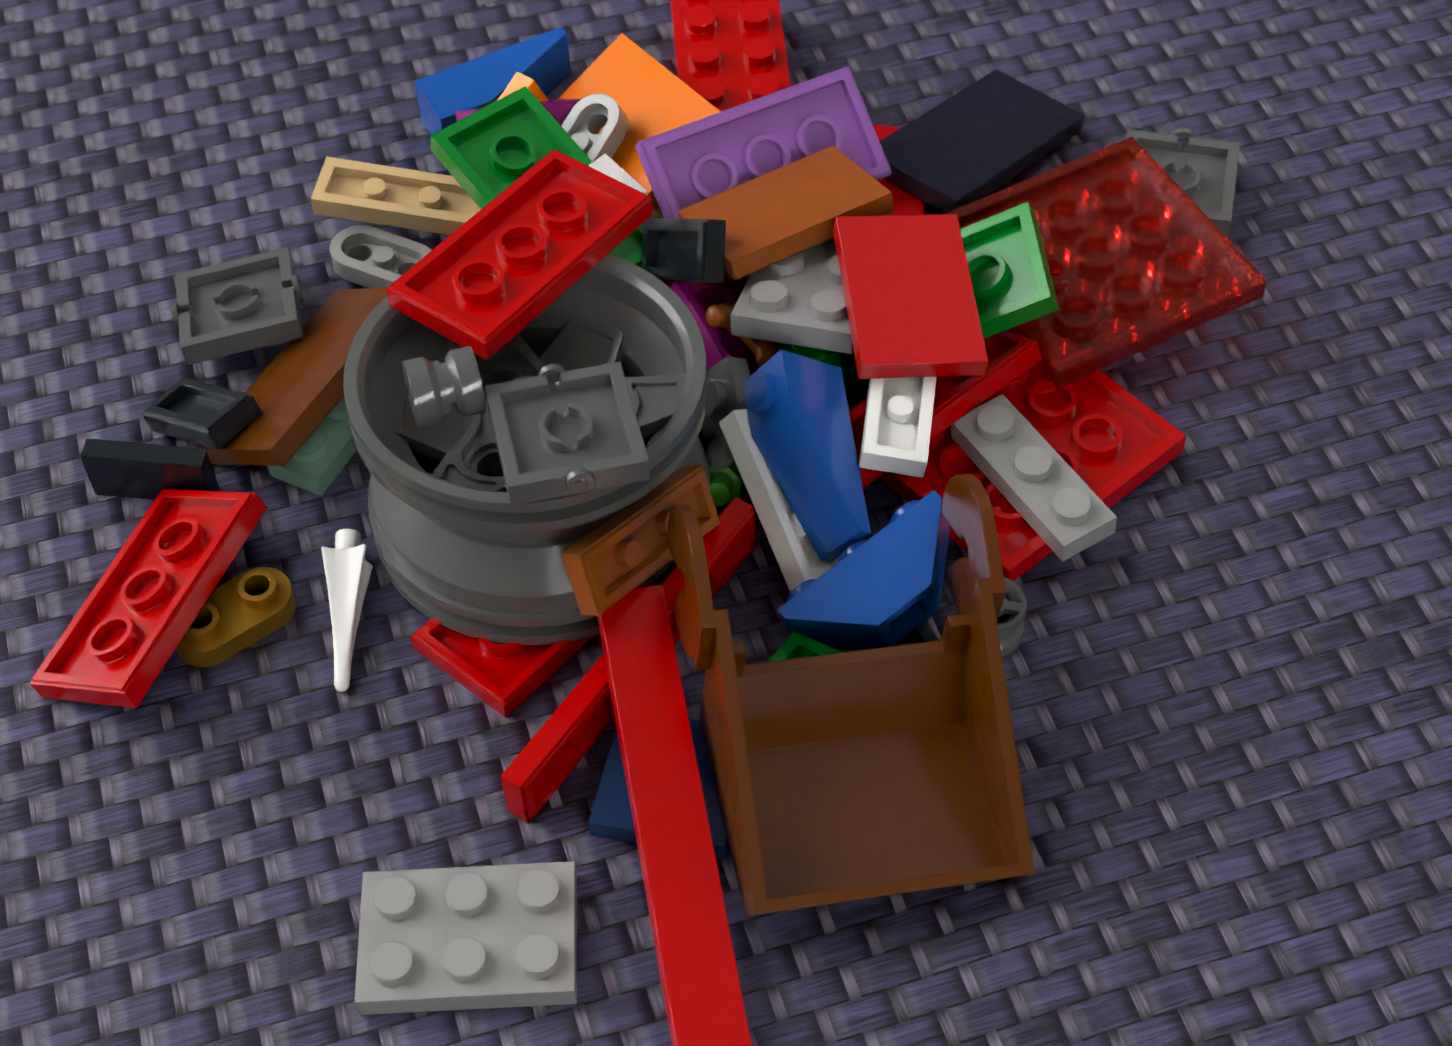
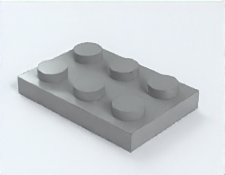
(796, 302)
(467, 938)

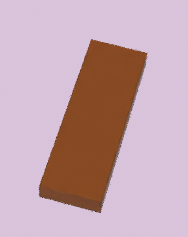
(634, 541)

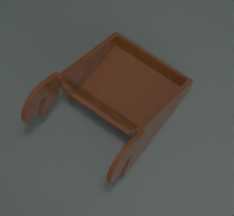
(863, 762)

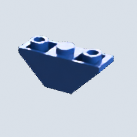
(878, 585)

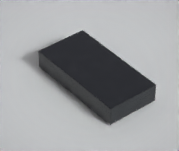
(684, 249)
(201, 413)
(145, 469)

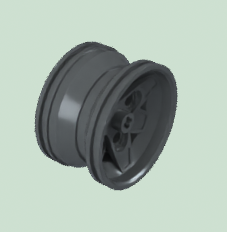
(452, 533)

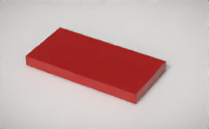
(519, 253)
(148, 597)

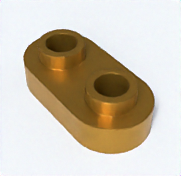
(238, 616)

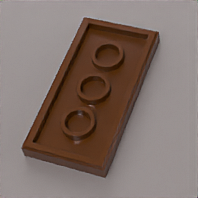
(301, 383)

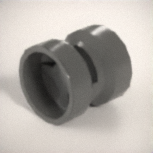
(439, 387)

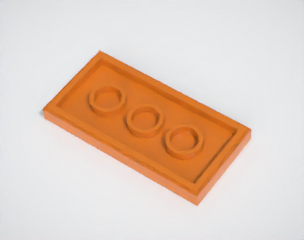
(647, 94)

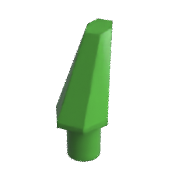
(724, 484)

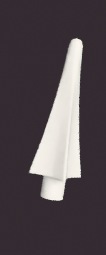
(347, 582)

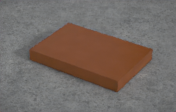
(790, 209)

